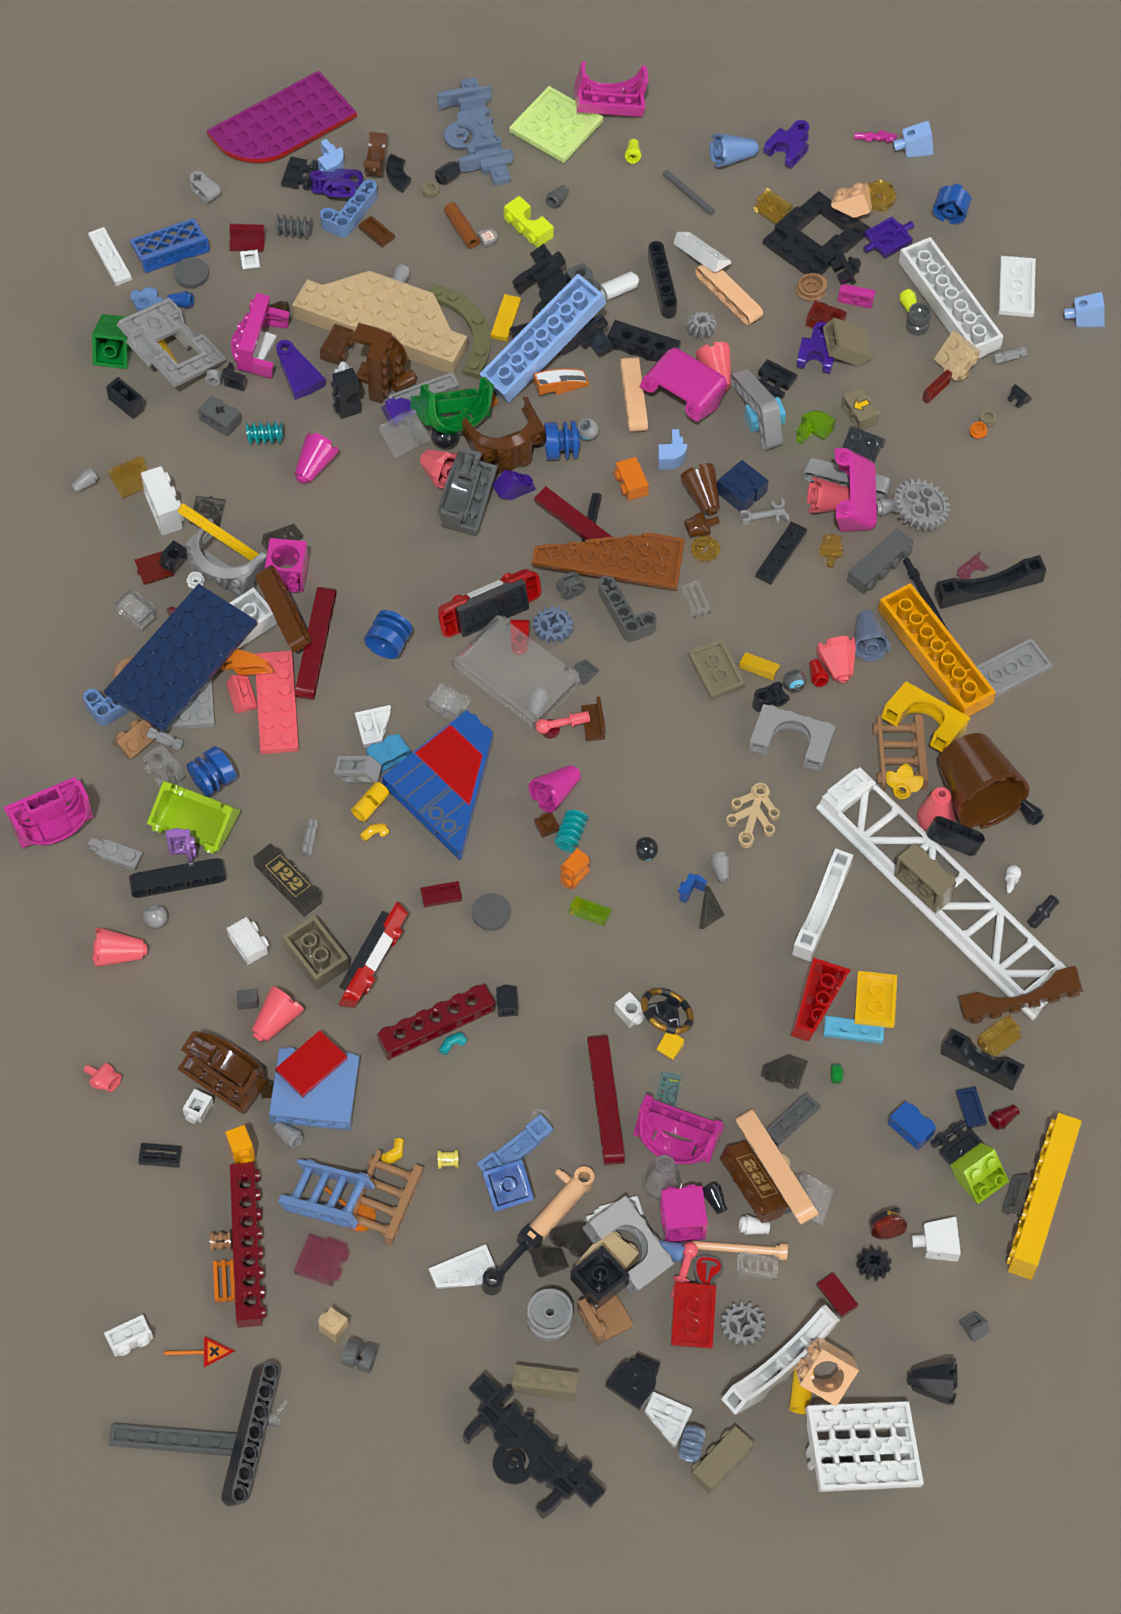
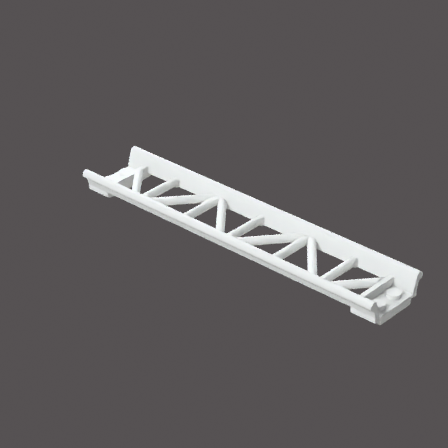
(857, 787)

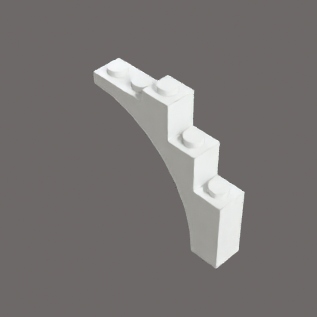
(781, 1365)

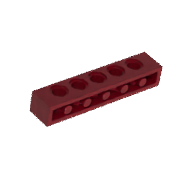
(431, 1030)

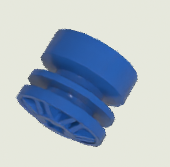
(561, 440)
(388, 634)
(211, 770)

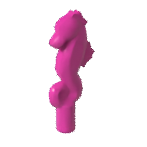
(879, 136)

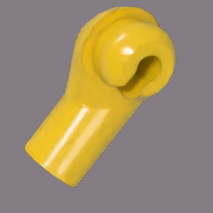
(373, 829)
(394, 1154)

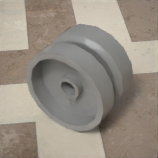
(539, 1312)

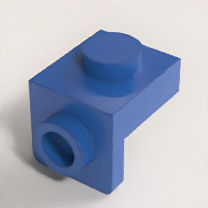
(686, 888)

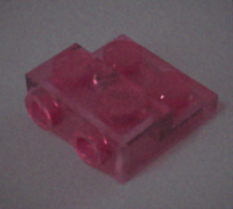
(322, 1259)

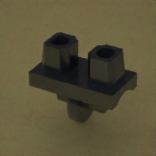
(848, 268)

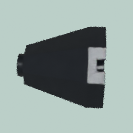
(936, 1380)

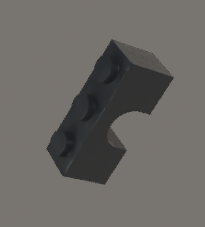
(344, 387)

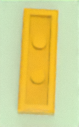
(505, 317)

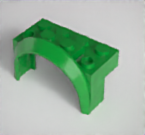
(432, 405)

